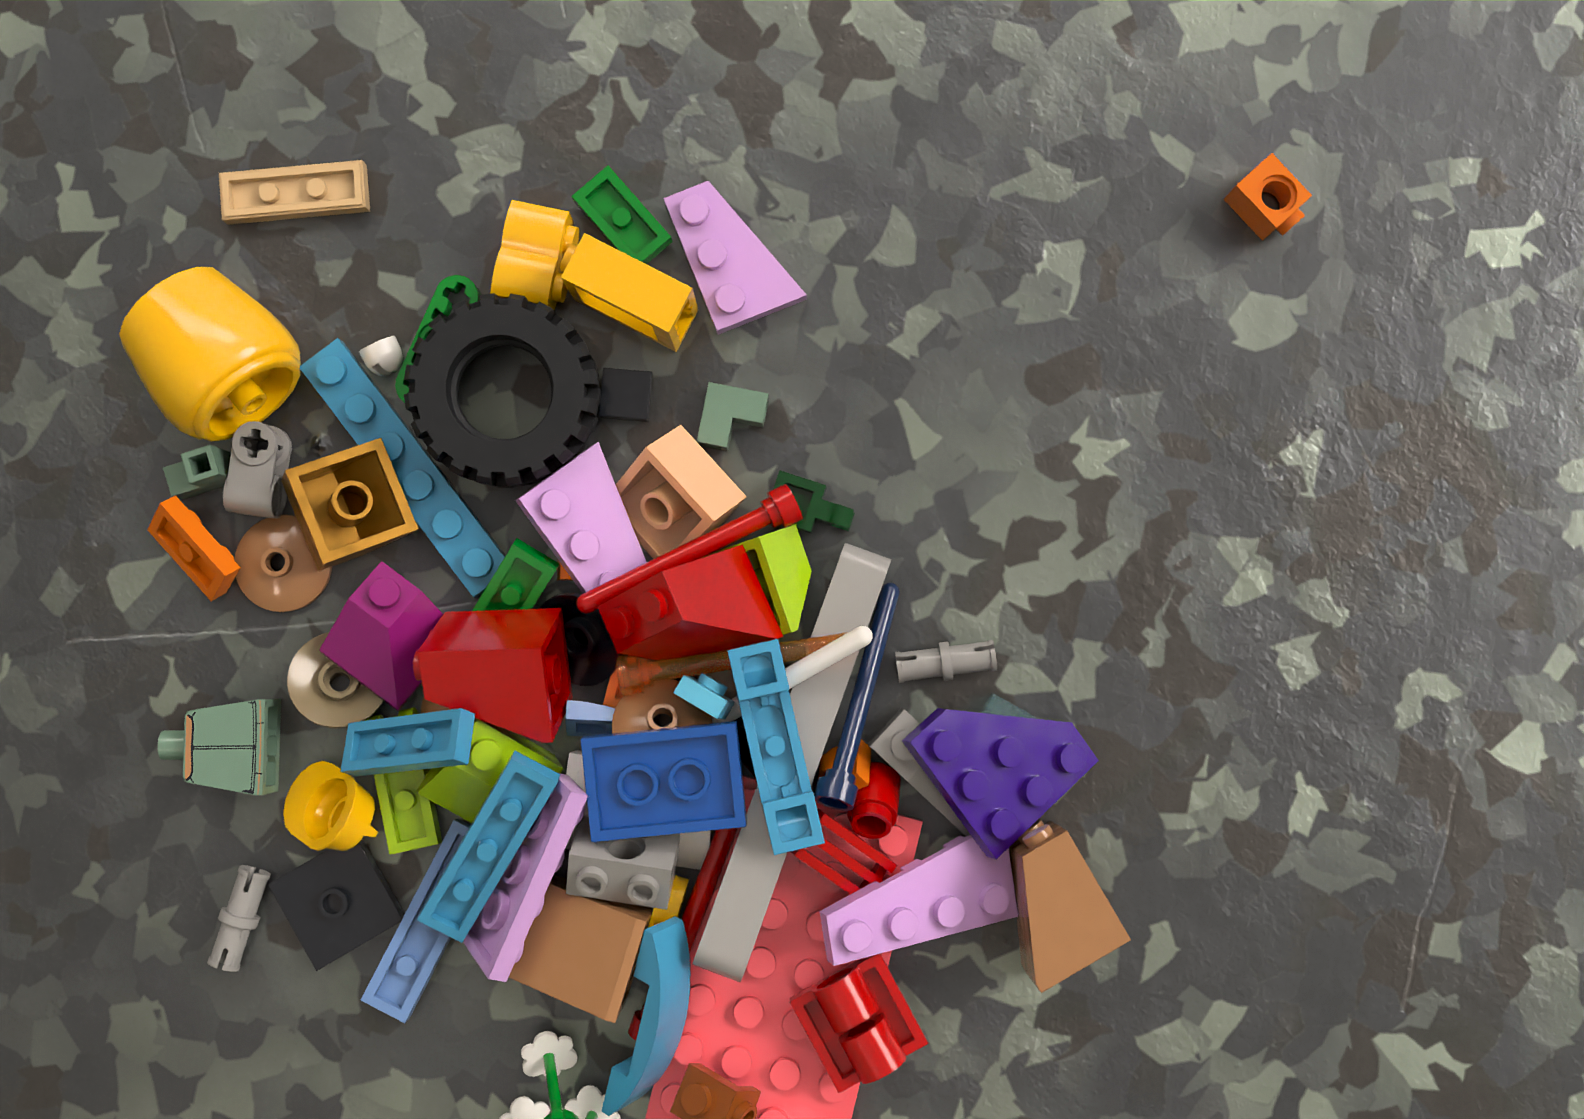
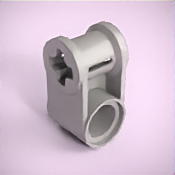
(254, 475)

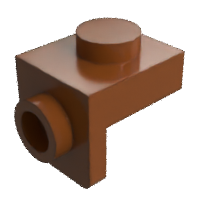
(711, 1096)

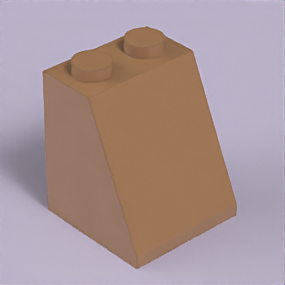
(1060, 907)
(583, 950)

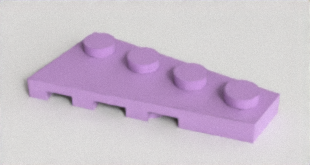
(518, 898)
(921, 903)

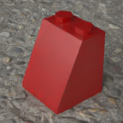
(692, 610)
(500, 667)

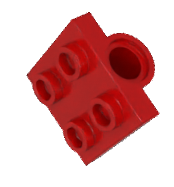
(859, 1023)

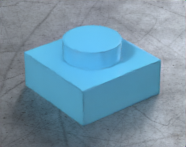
(705, 694)

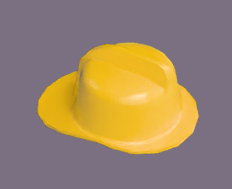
(328, 808)

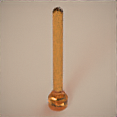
(640, 673)

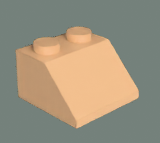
(676, 493)

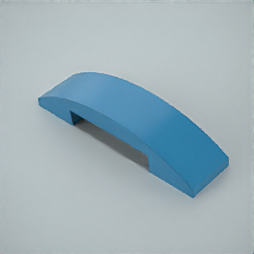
(775, 747)
(665, 967)

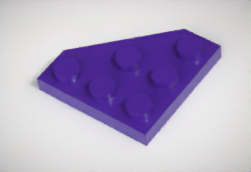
(998, 769)

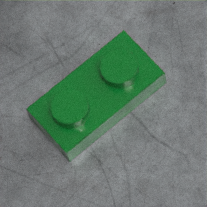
(621, 216)
(518, 579)

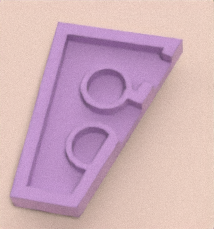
(728, 260)

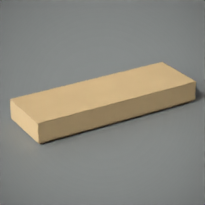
(294, 192)

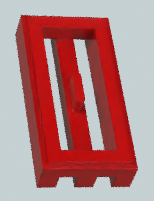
(882, 864)

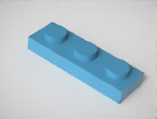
(408, 742)

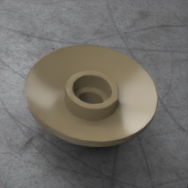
(311, 690)

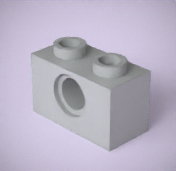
(623, 869)

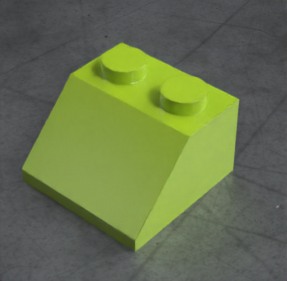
(466, 787)

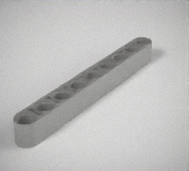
(815, 702)

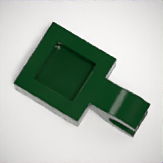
(811, 503)

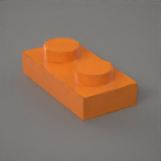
(193, 548)

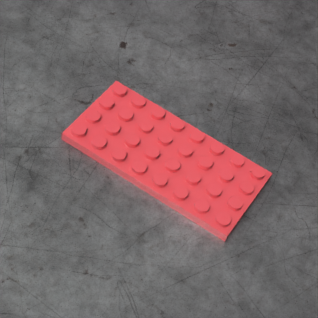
(749, 1025)

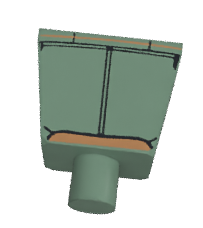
(229, 746)

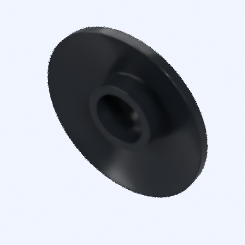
(588, 643)

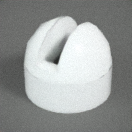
(383, 356)

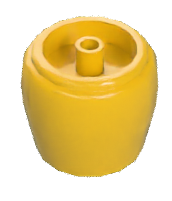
(209, 353)

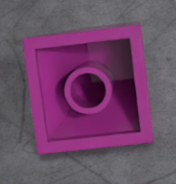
(380, 634)

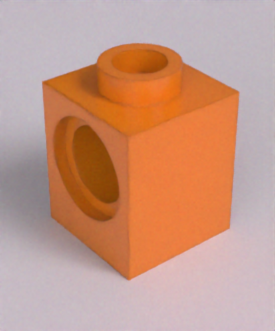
(1277, 180)

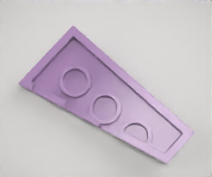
(584, 520)

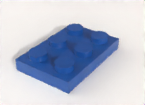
(663, 781)

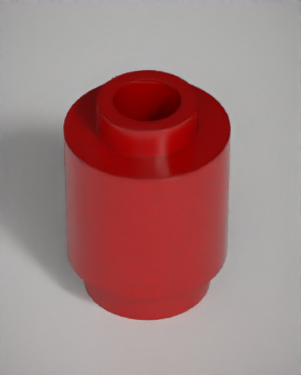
(877, 803)

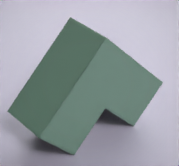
(724, 407)
(198, 472)

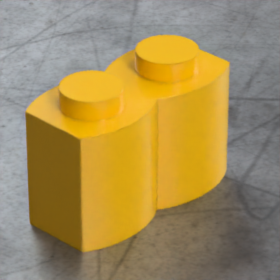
(532, 253)

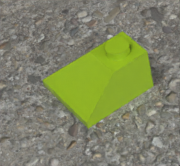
(782, 572)

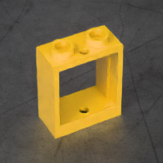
(629, 291)

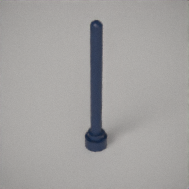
(837, 786)

